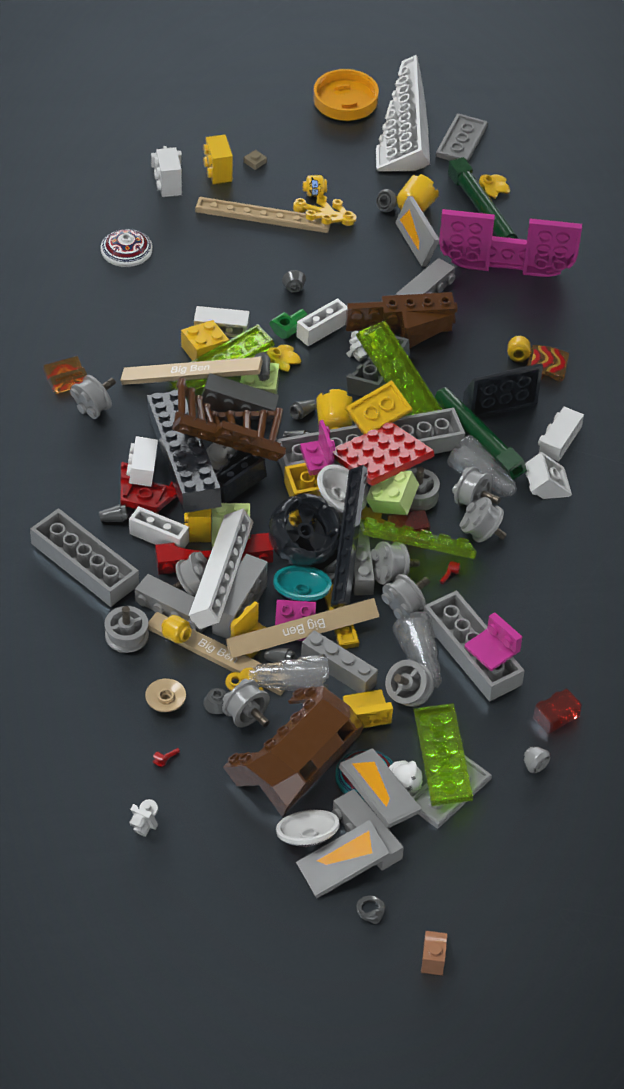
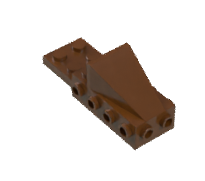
(411, 315)

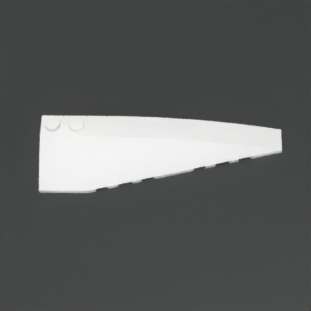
(405, 133)

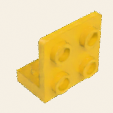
(247, 623)
(370, 707)

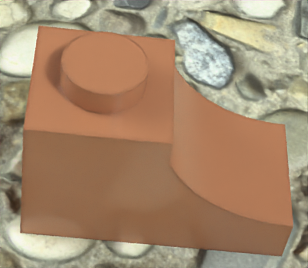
(434, 953)

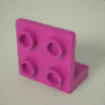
(320, 452)
(291, 610)
(495, 643)

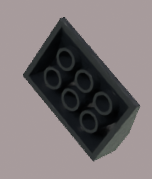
(504, 390)

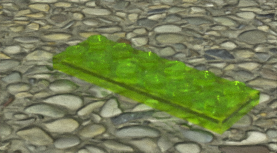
(242, 346)
(396, 366)
(421, 539)
(443, 754)

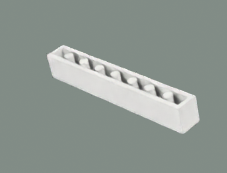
(221, 569)

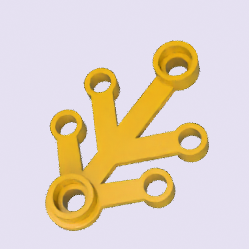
(326, 212)

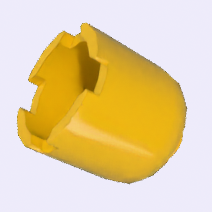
(421, 189)
(332, 408)

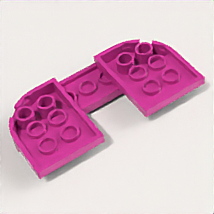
(545, 253)

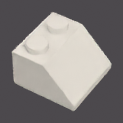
(547, 477)

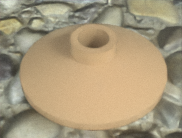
(165, 695)

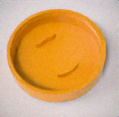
(346, 94)

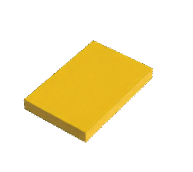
(378, 408)

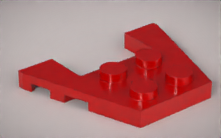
(147, 497)

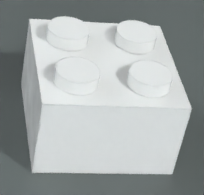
(168, 172)

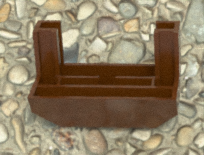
(300, 749)

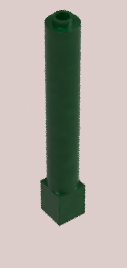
(461, 174)
(504, 456)

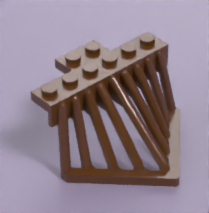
(227, 432)

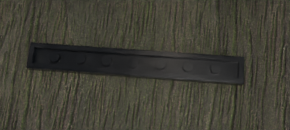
(349, 537)

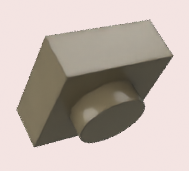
(255, 159)

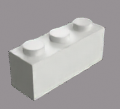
(228, 320)
(322, 322)
(560, 433)
(142, 461)
(157, 528)

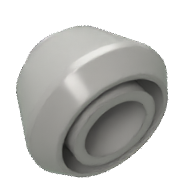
(536, 759)

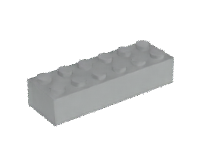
(84, 557)
(457, 624)

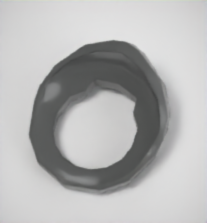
(375, 915)

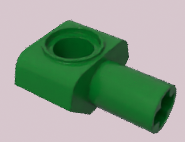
(286, 325)

